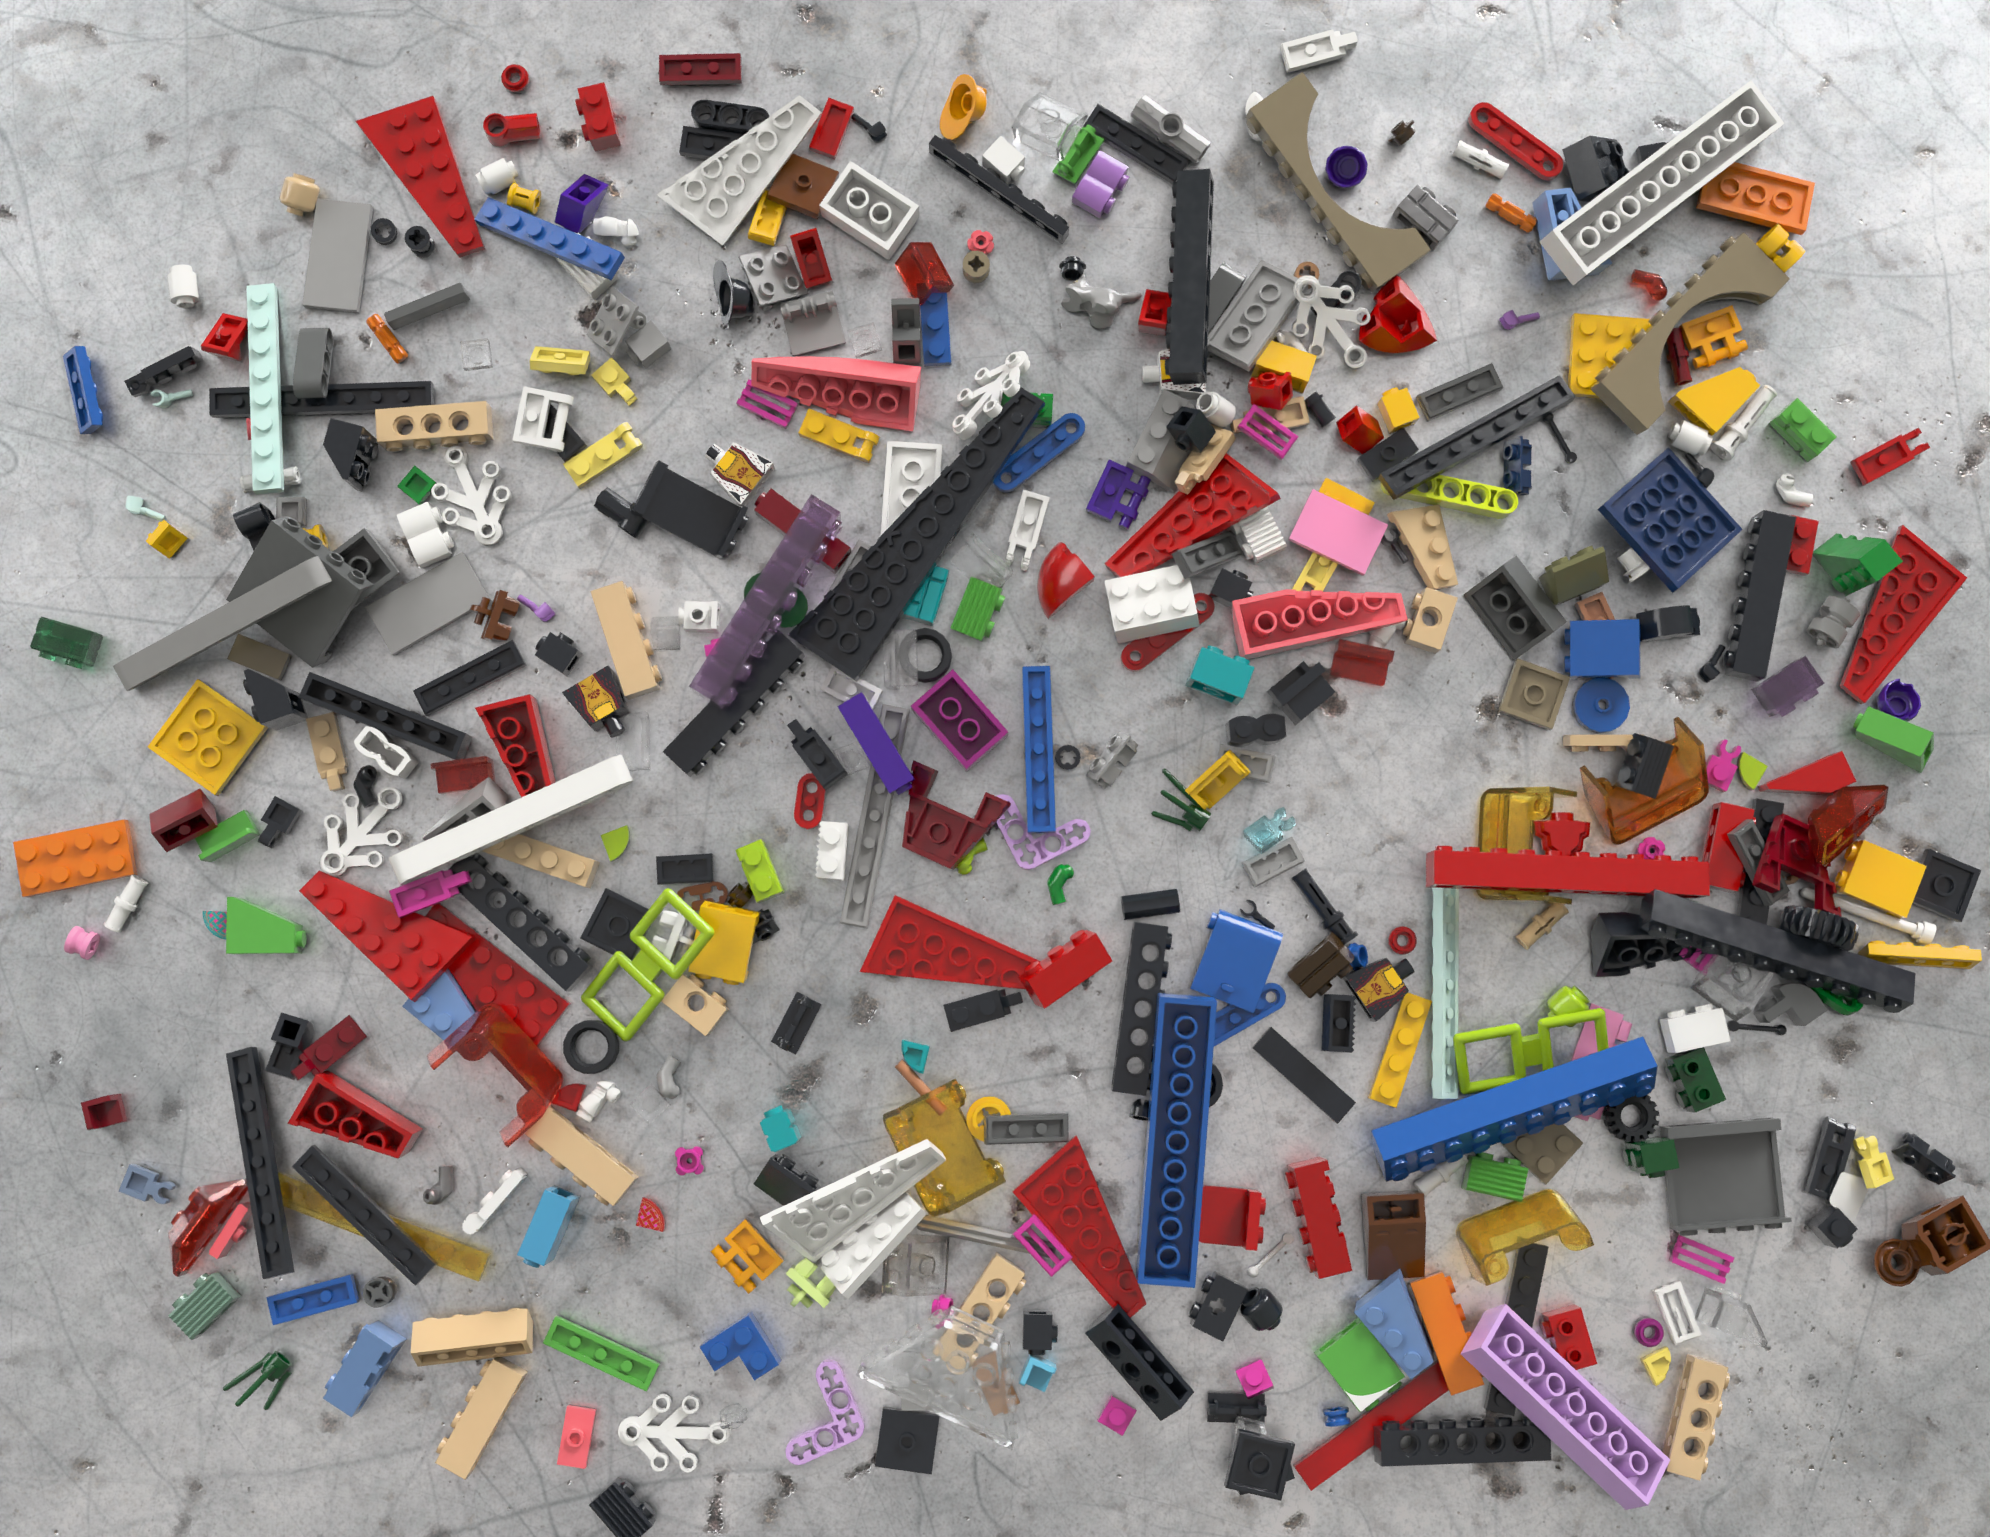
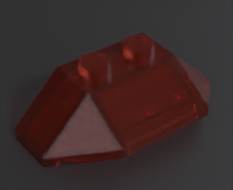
(1844, 819)
(201, 1221)

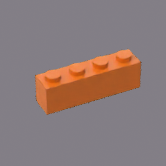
(1446, 1331)

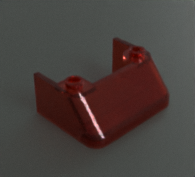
(498, 1033)

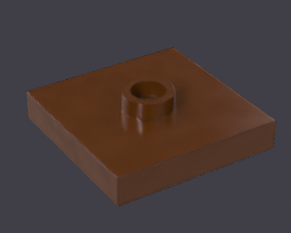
(802, 185)

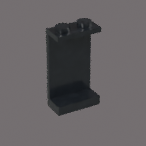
(690, 511)

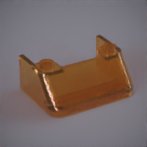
(1628, 813)

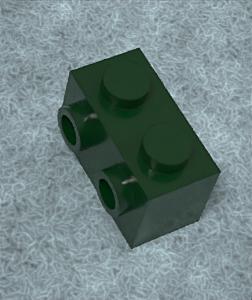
(1694, 1079)
(1651, 1156)

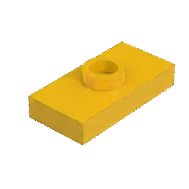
(766, 221)

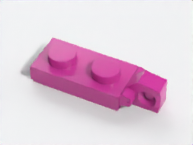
(428, 891)

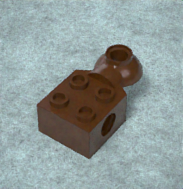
(1934, 1242)

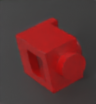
(1271, 390)

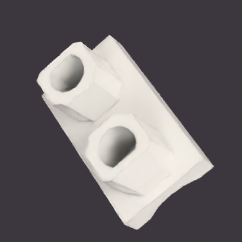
(677, 923)

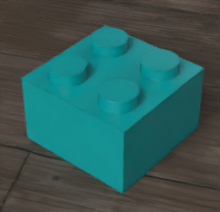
(1220, 675)

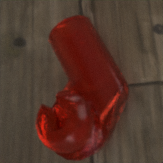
(1652, 283)

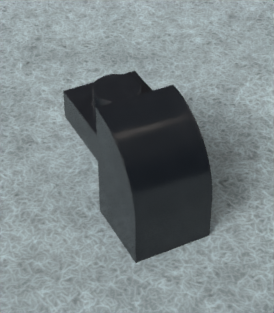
(1669, 623)
(291, 1038)

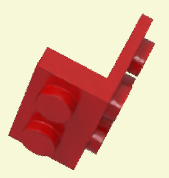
(1231, 1217)

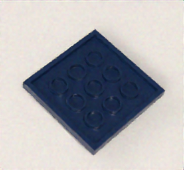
(1670, 520)

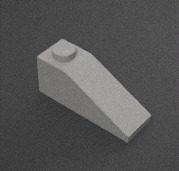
(475, 803)

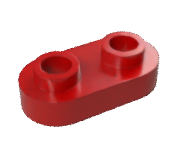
(809, 801)

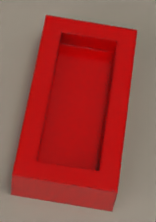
(831, 128)

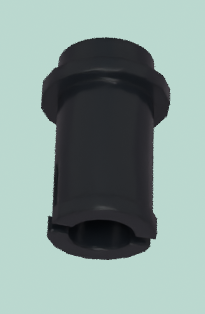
(1319, 409)

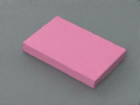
(1338, 532)

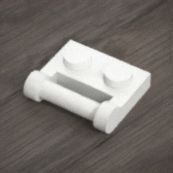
(533, 418)

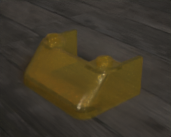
(1508, 823)

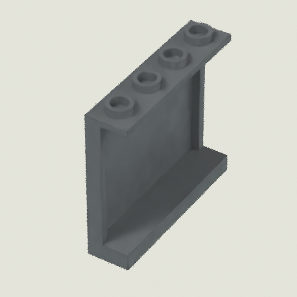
(314, 620)
(1725, 1176)

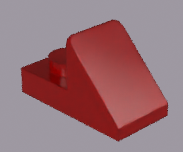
(810, 258)
(1154, 312)
(226, 337)

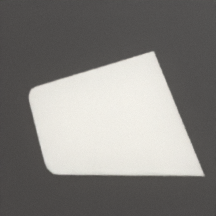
(1849, 1195)

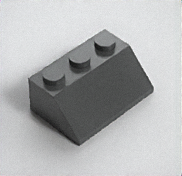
(369, 557)
(1515, 608)

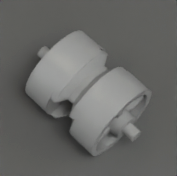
(1831, 626)

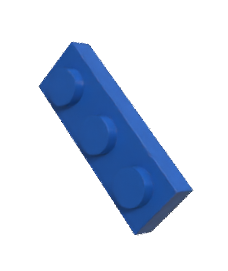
(935, 330)
(83, 390)
(312, 1299)

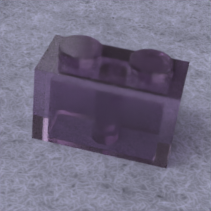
(1787, 687)

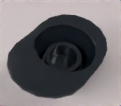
(732, 294)

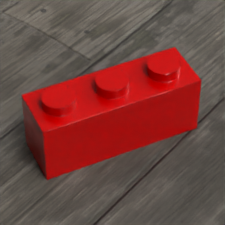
(1724, 864)
(1065, 968)

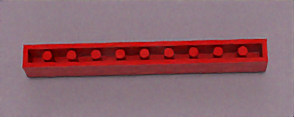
(1565, 873)

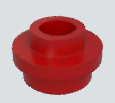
(511, 71)
(1410, 944)

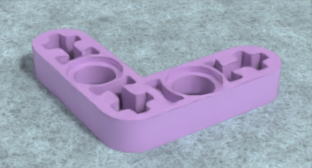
(1038, 844)
(835, 1426)

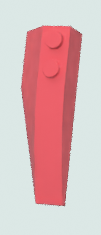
(857, 388)
(1307, 618)

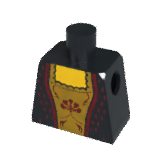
(600, 701)
(1379, 986)

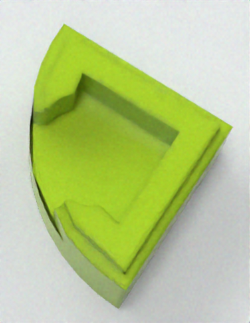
(1750, 770)
(616, 842)

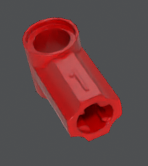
(515, 128)

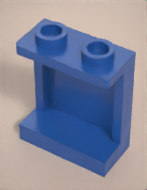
(1603, 648)

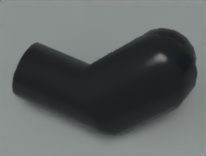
(363, 785)

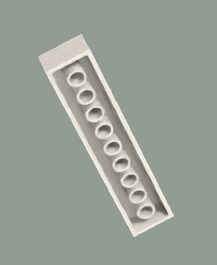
(1661, 182)

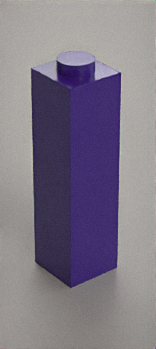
(877, 744)

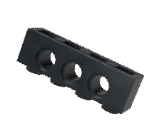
(1139, 1362)

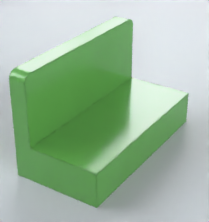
(227, 836)

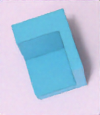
(1037, 1372)

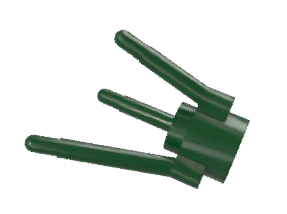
(1194, 814)
(274, 1367)

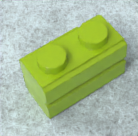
(760, 871)

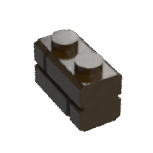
(1321, 966)

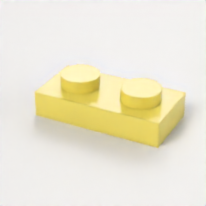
(560, 360)

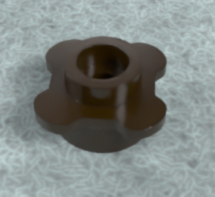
(1402, 132)
(740, 895)

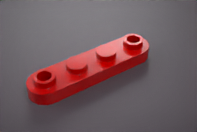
(1515, 141)
(1154, 646)

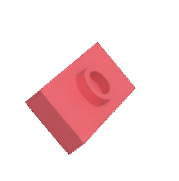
(233, 1231)
(576, 1436)

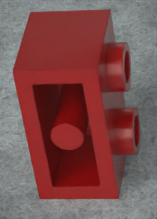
(599, 117)
(1569, 1335)

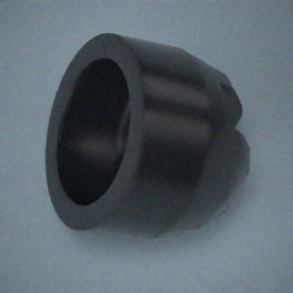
(1139, 1111)

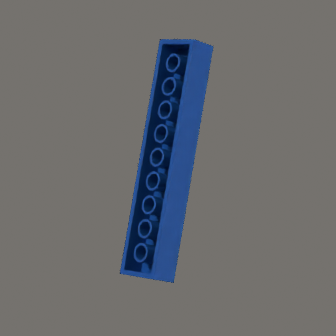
(1515, 1109)
(1176, 1140)

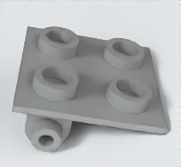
(772, 276)
(614, 320)
(812, 323)

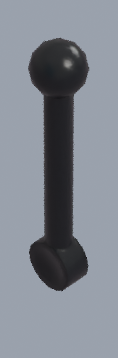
(1570, 456)
(1734, 1026)

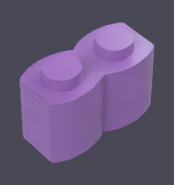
(1100, 185)

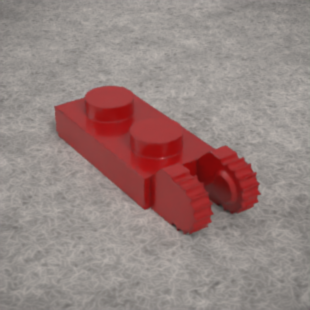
(1887, 457)

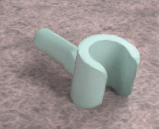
(167, 398)
(134, 505)

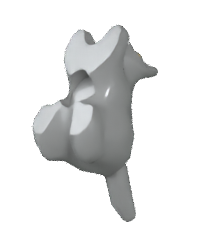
(1099, 302)

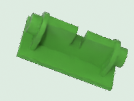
(1079, 155)

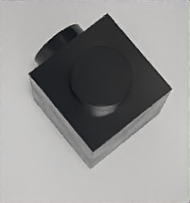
(1190, 429)
(1230, 587)
(558, 652)
(1832, 1227)
(1038, 1332)

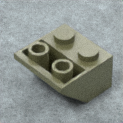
(1575, 577)

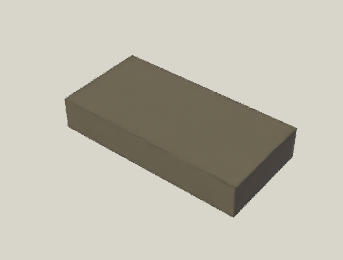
(259, 657)

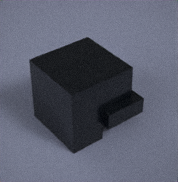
(1301, 691)

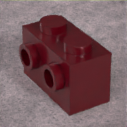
(183, 820)

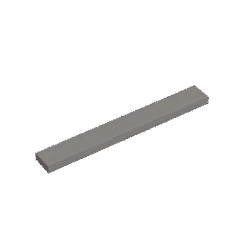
(872, 830)

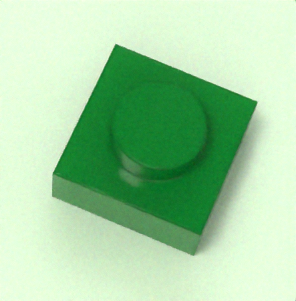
(417, 485)

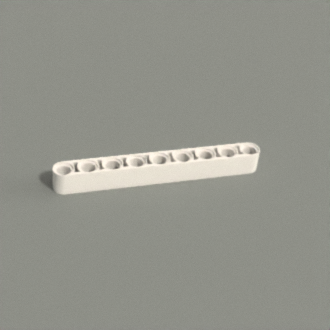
(510, 820)

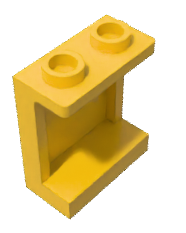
(1879, 878)
(730, 947)

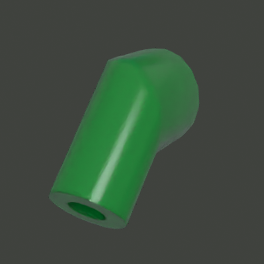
(1056, 882)

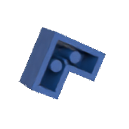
(742, 1339)

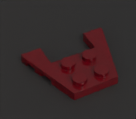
(941, 831)
(1791, 852)

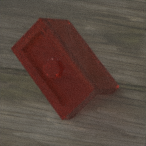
(923, 271)
(1361, 662)
(462, 773)

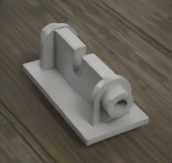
(1103, 768)

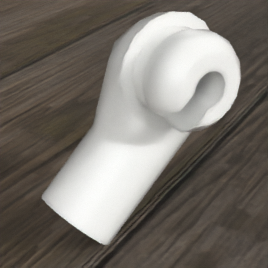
(1290, 339)

